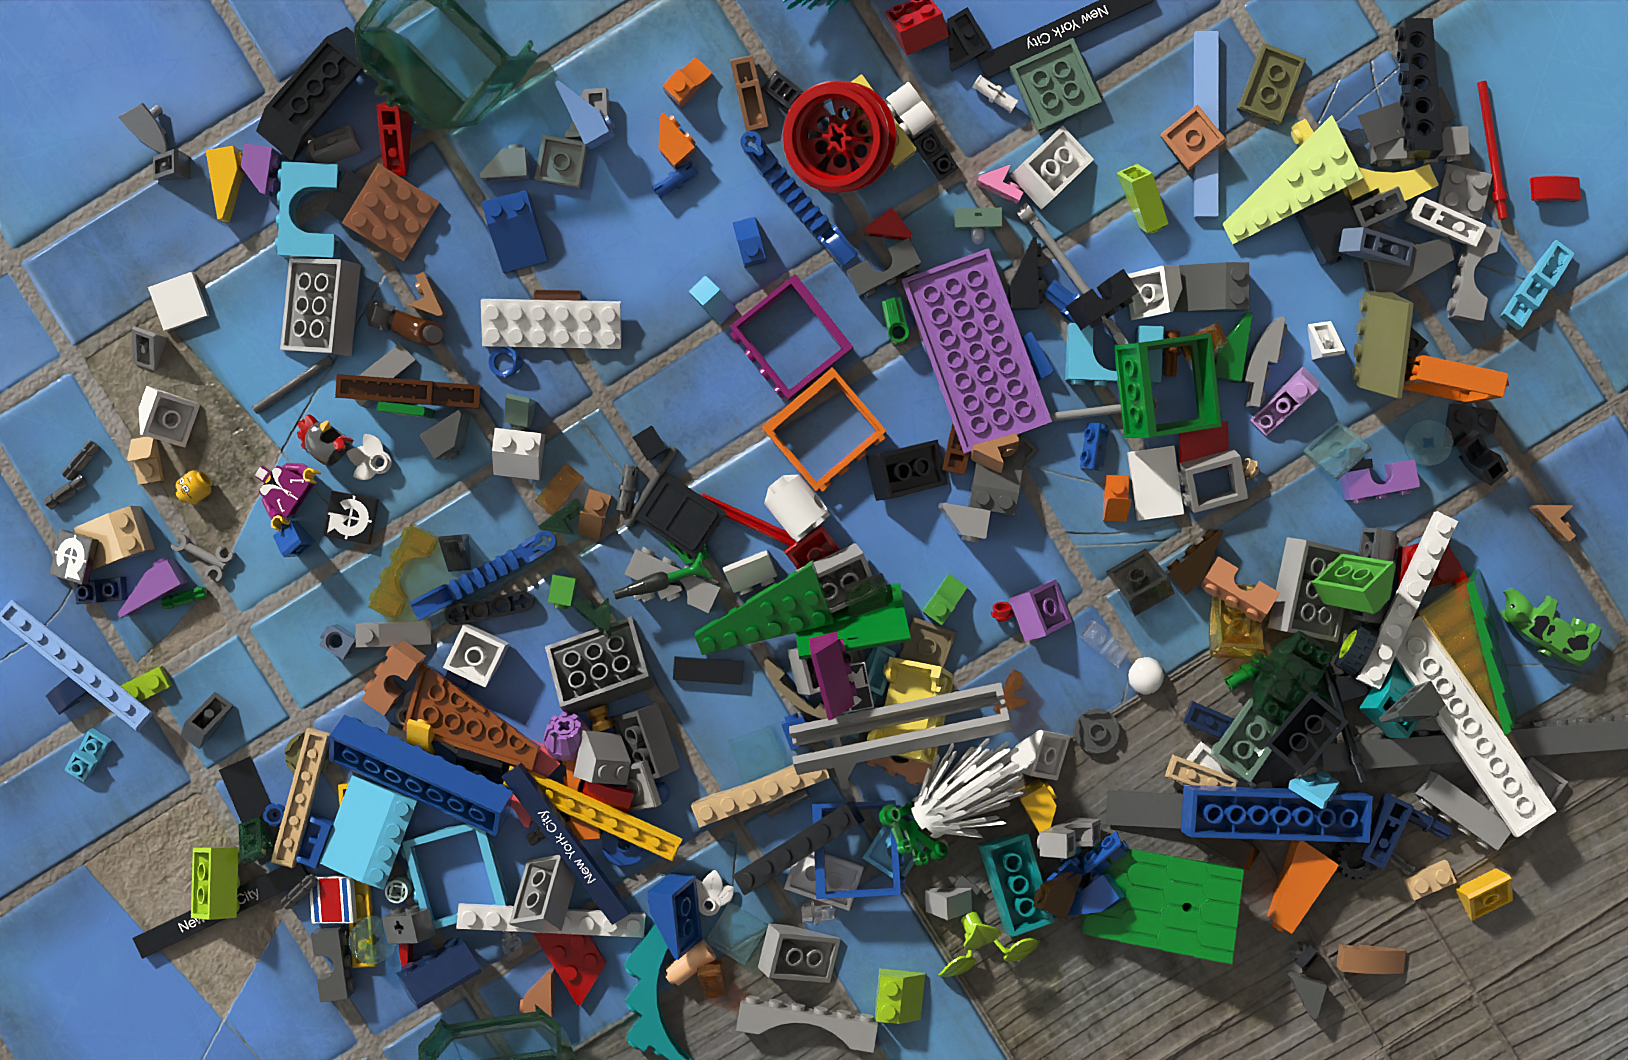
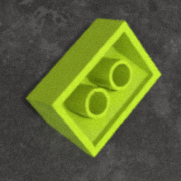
(215, 883)

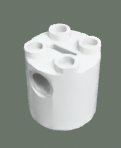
(795, 505)

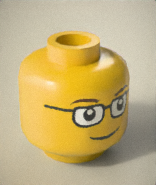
(193, 487)

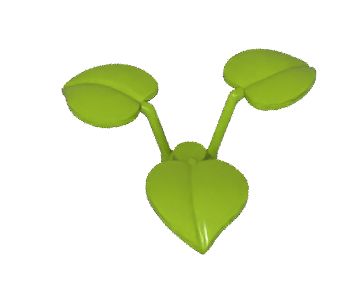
(979, 934)

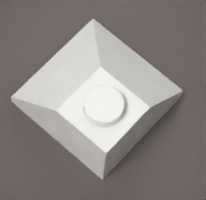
(1157, 292)
(166, 416)
(1042, 753)

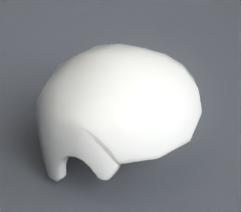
(1146, 675)

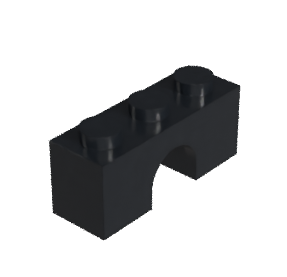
(1090, 307)

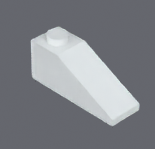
(1444, 221)

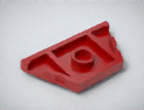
(574, 959)

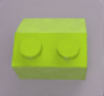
(899, 996)

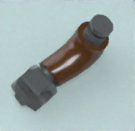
(405, 325)

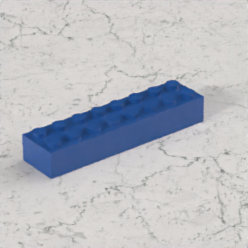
(420, 775)
(1274, 814)

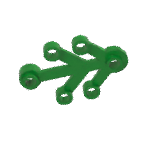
(891, 817)

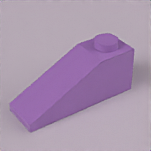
(155, 584)

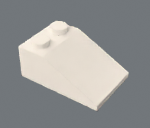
(1051, 167)

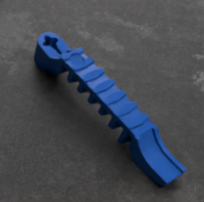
(794, 197)
(480, 577)

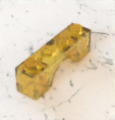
(389, 597)

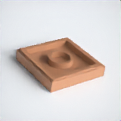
(1193, 137)

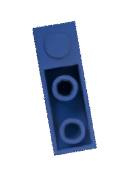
(1097, 897)

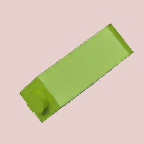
(1143, 198)

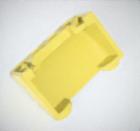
(908, 683)

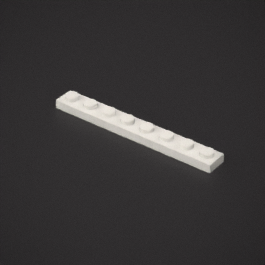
(1407, 599)
(576, 921)

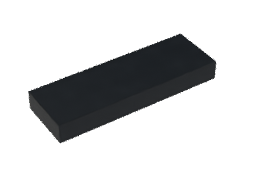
(708, 670)

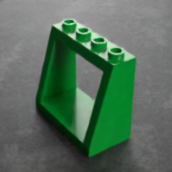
(1136, 387)

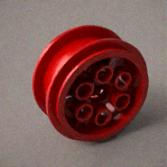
(805, 153)

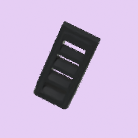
(774, 94)

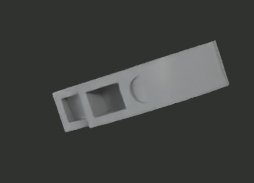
(1265, 352)

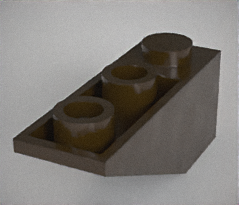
(1193, 566)

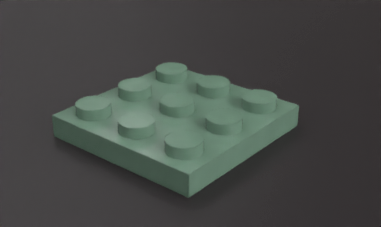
(1055, 84)

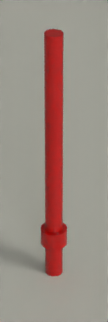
(1499, 194)

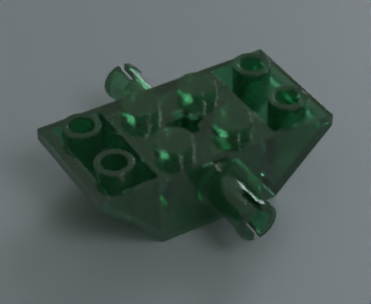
(1289, 676)

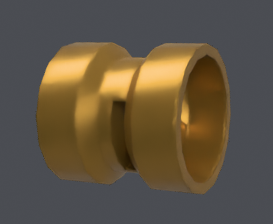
(600, 718)

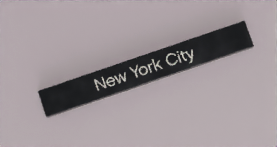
(1055, 33)
(248, 896)

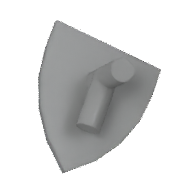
(145, 126)

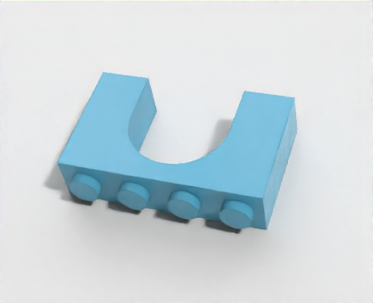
(297, 181)
(1083, 366)

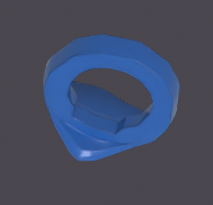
(517, 361)

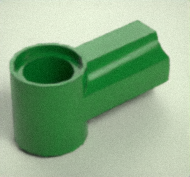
(895, 319)

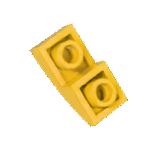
(420, 734)

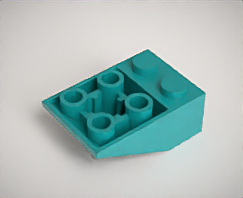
(1379, 701)

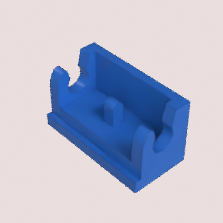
(315, 840)

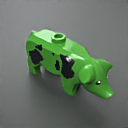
(1550, 634)

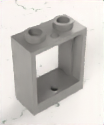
(1236, 477)

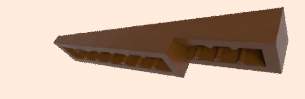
(408, 391)

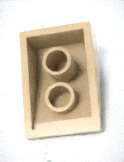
(120, 535)

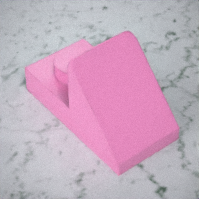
(994, 183)

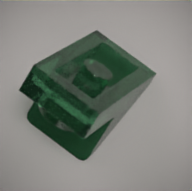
(557, 521)
(600, 618)
(253, 840)

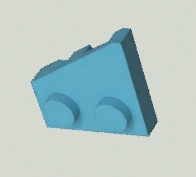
(1316, 788)

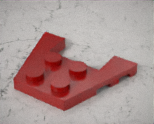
(1447, 571)

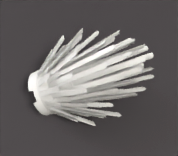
(967, 784)

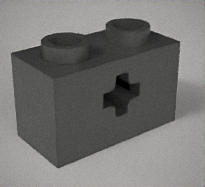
(408, 925)

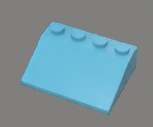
(368, 832)

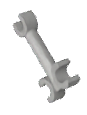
(218, 562)

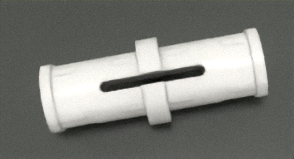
(995, 93)

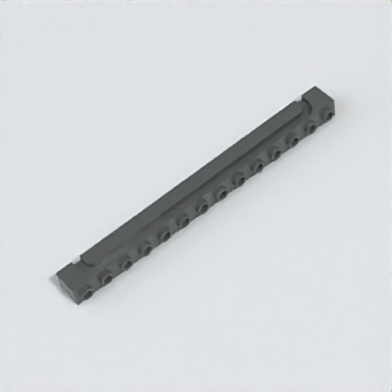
(1436, 748)

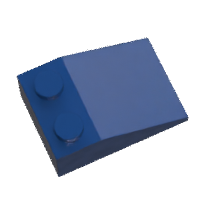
(515, 231)
(676, 912)

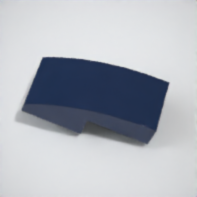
(101, 591)
(65, 695)

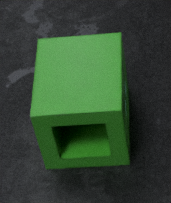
(562, 591)

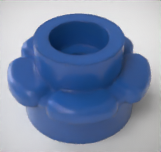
(268, 814)

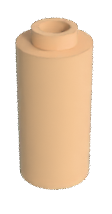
(682, 969)

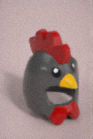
(322, 440)

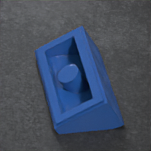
(1037, 357)

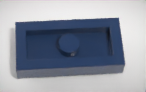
(1207, 719)

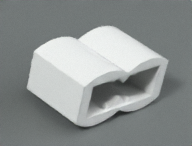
(910, 110)

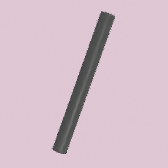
(293, 384)
(652, 484)

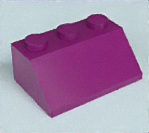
(832, 673)

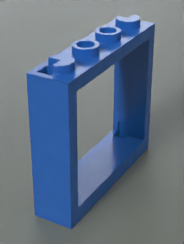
(819, 856)

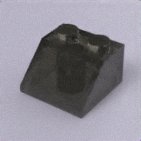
(1140, 582)

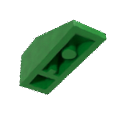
(1231, 356)

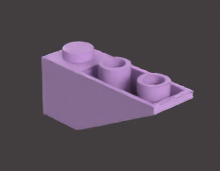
(1285, 401)

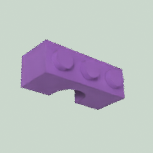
(1399, 477)

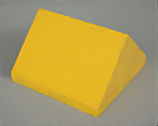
(1485, 893)

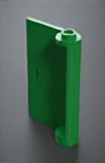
(865, 631)

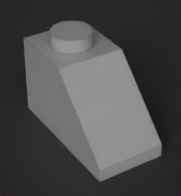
(508, 165)

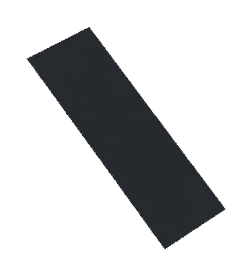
(249, 796)

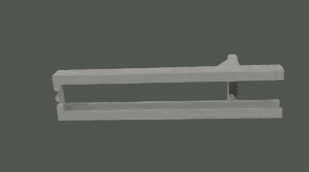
(845, 757)

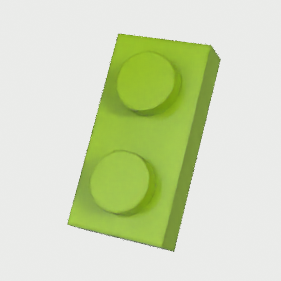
(148, 684)

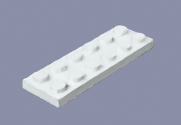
(551, 323)

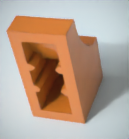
(687, 82)

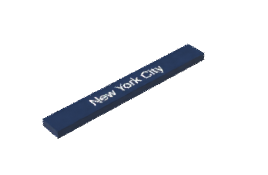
(566, 843)

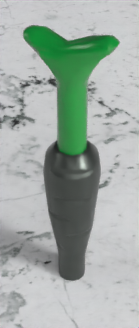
(661, 580)

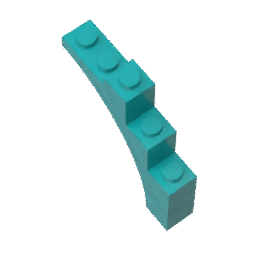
(644, 999)

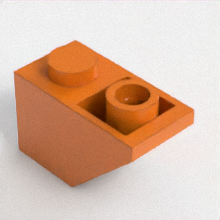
(673, 143)

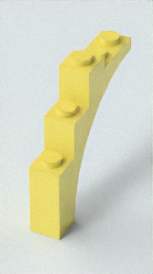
(1410, 182)

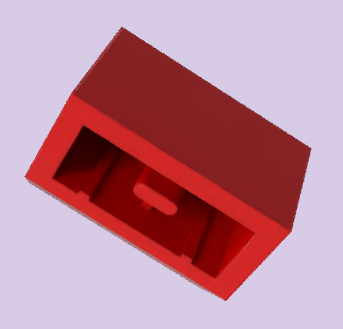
(917, 24)

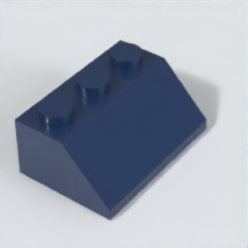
(438, 972)

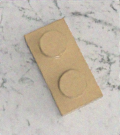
(1429, 879)

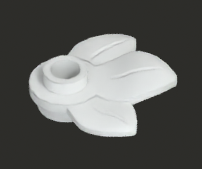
(366, 458)
(713, 890)

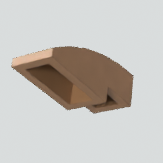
(749, 92)
(1370, 959)

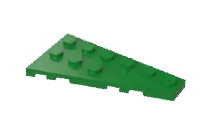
(776, 611)

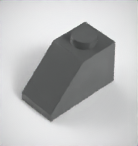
(206, 720)

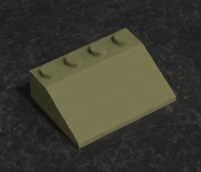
(1382, 343)

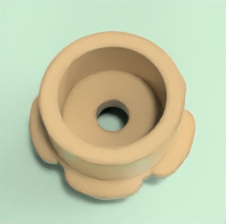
(1250, 468)

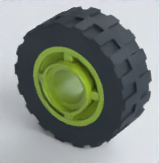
(1356, 648)

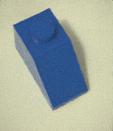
(749, 242)
(293, 539)

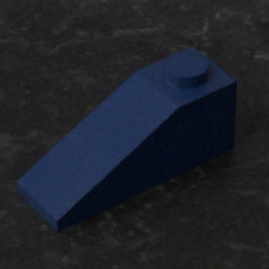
(1386, 829)

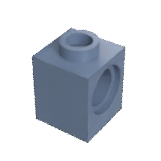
(348, 643)

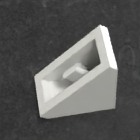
(1324, 341)

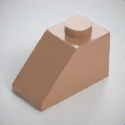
(541, 994)

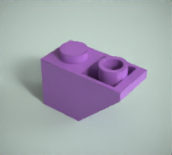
(261, 166)

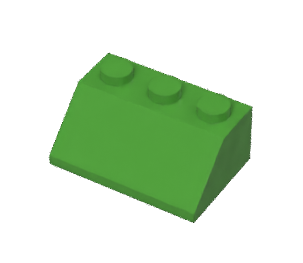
(1356, 583)

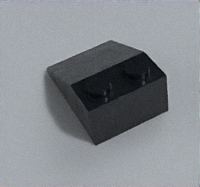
(906, 470)

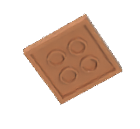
(390, 212)

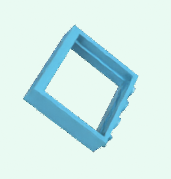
(490, 859)

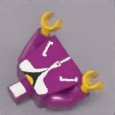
(285, 490)

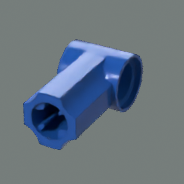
(1060, 298)

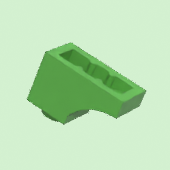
(944, 599)

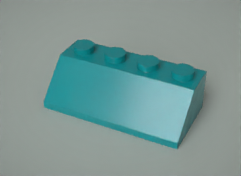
(1013, 881)

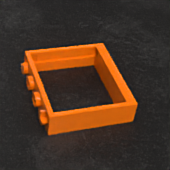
(1453, 380)
(857, 454)

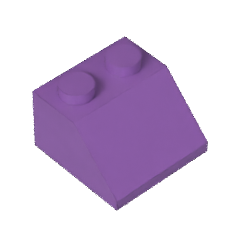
(1040, 610)

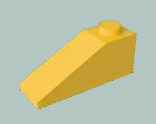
(225, 178)

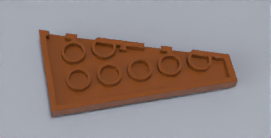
(467, 723)

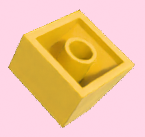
(1039, 803)

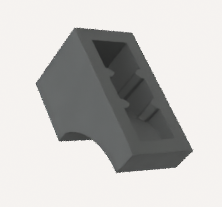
(1379, 206)

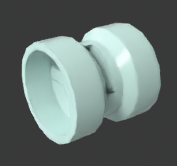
(401, 885)

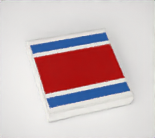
(333, 900)

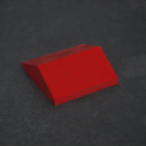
(811, 547)

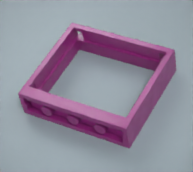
(753, 354)

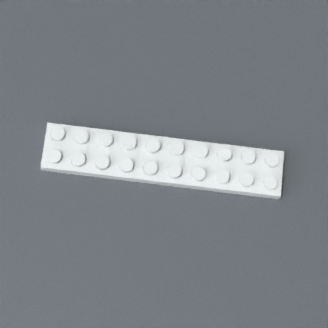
(1474, 731)

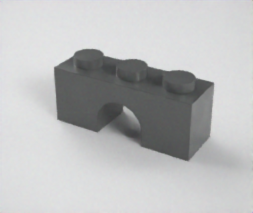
(867, 280)
(333, 943)

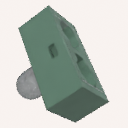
(977, 221)

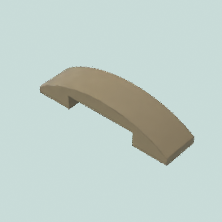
(776, 674)

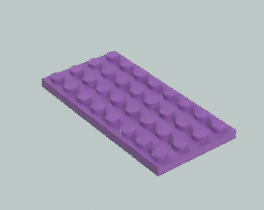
(976, 350)

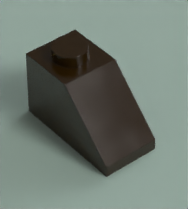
(1057, 894)

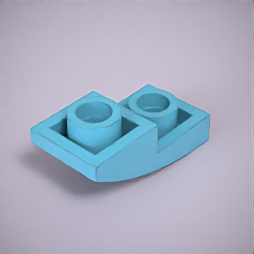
(88, 755)

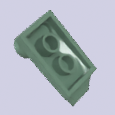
(1243, 744)

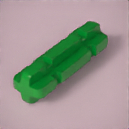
(184, 598)

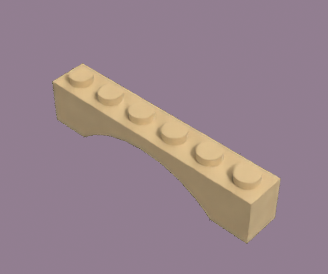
(743, 797)

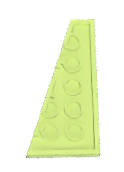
(1309, 175)

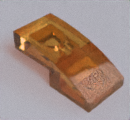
(559, 489)

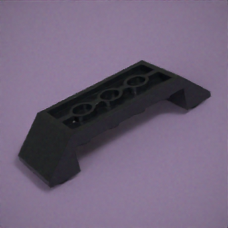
(310, 93)

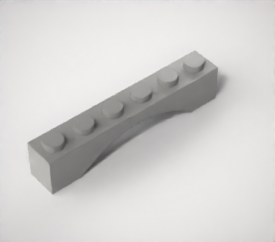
(759, 1015)

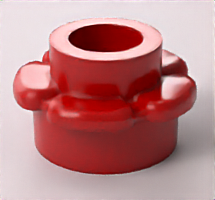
(1002, 611)

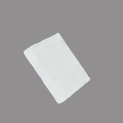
(178, 301)

